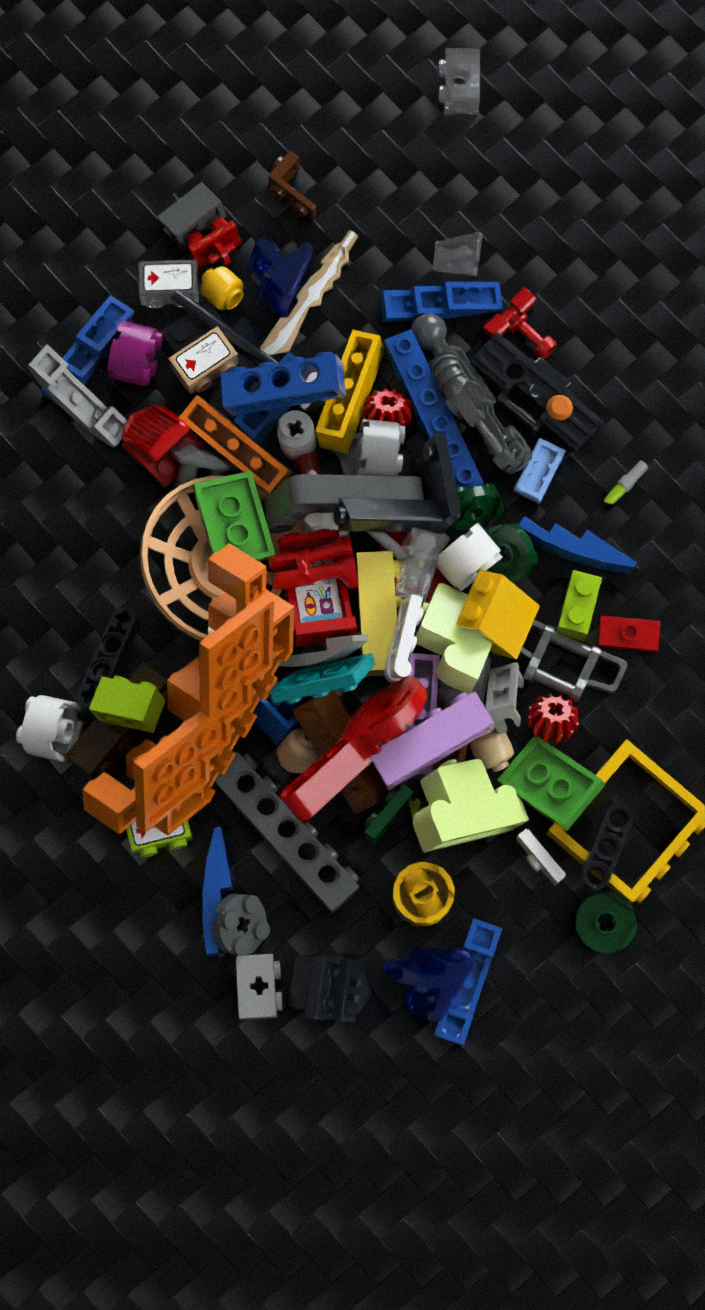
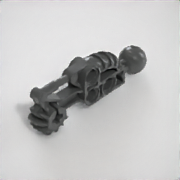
(469, 395)

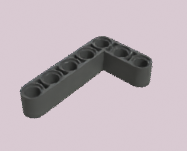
(321, 494)

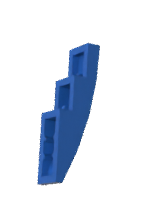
(446, 301)
(95, 340)
(588, 550)
(216, 880)

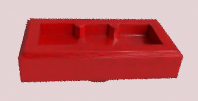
(628, 634)

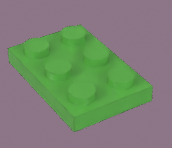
(234, 515)
(551, 782)

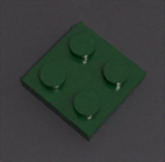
(394, 805)

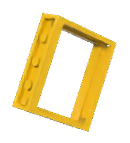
(676, 847)

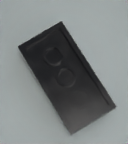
(189, 329)

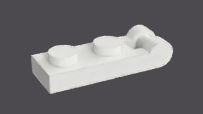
(403, 639)

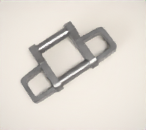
(556, 683)

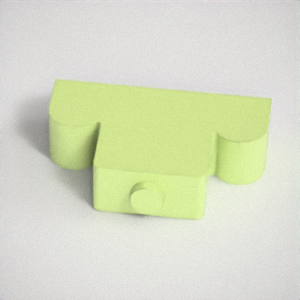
(461, 648)
(465, 806)

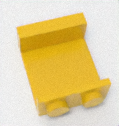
(499, 613)

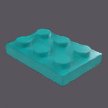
(322, 679)

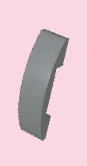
(75, 398)
(336, 649)

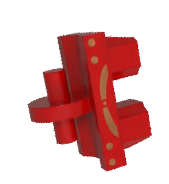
(216, 244)

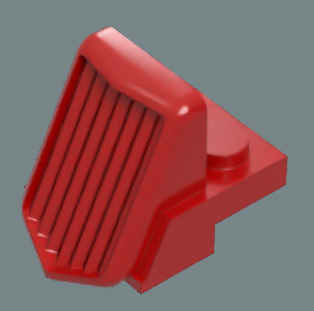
(151, 435)

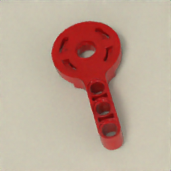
(374, 723)

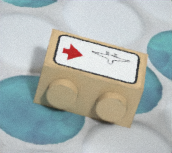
(204, 361)

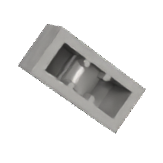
(249, 1003)

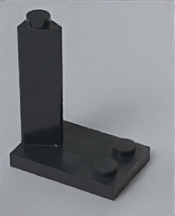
(400, 515)

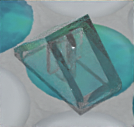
(458, 254)

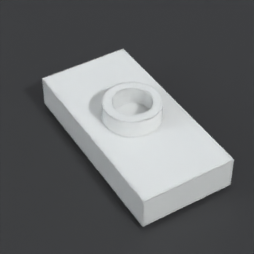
(539, 857)

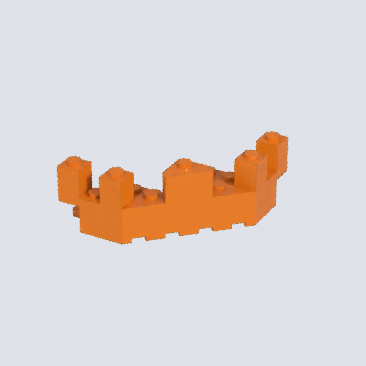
(213, 699)

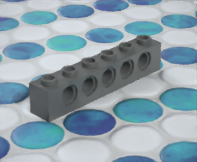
(330, 894)

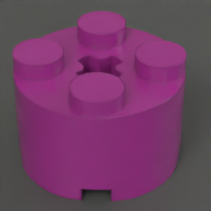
(134, 353)

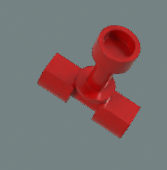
(515, 319)

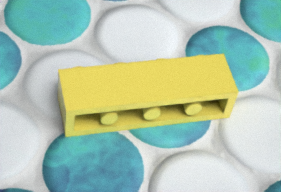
(377, 604)

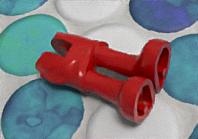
(300, 563)

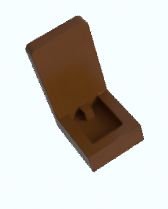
(281, 173)

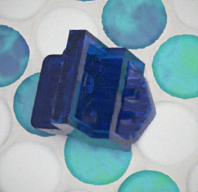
(278, 275)
(432, 978)

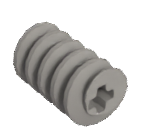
(296, 434)

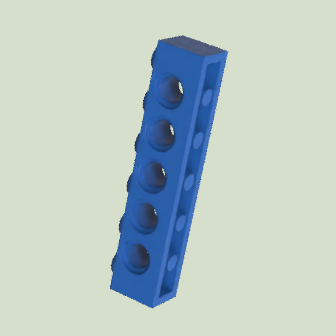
(428, 403)

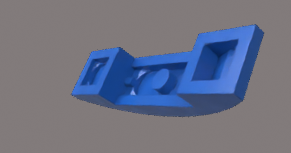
(481, 945)

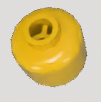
(221, 288)

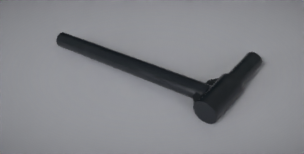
(230, 334)

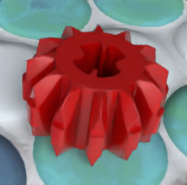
(388, 407)
(553, 718)

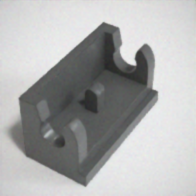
(191, 214)

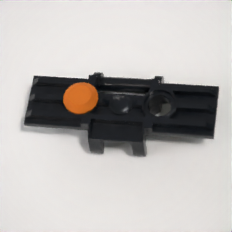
(543, 385)

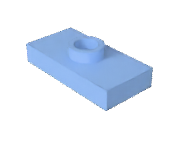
(539, 471)

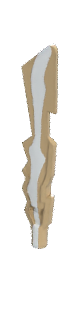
(285, 331)

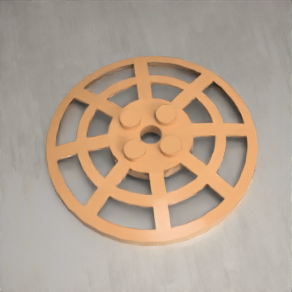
(196, 558)

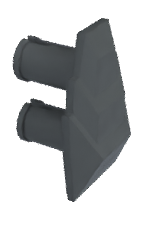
(194, 458)

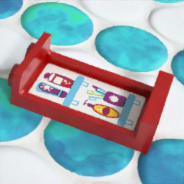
(321, 608)

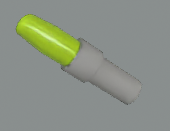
(626, 482)

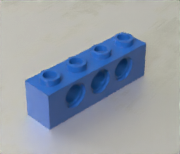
(327, 385)

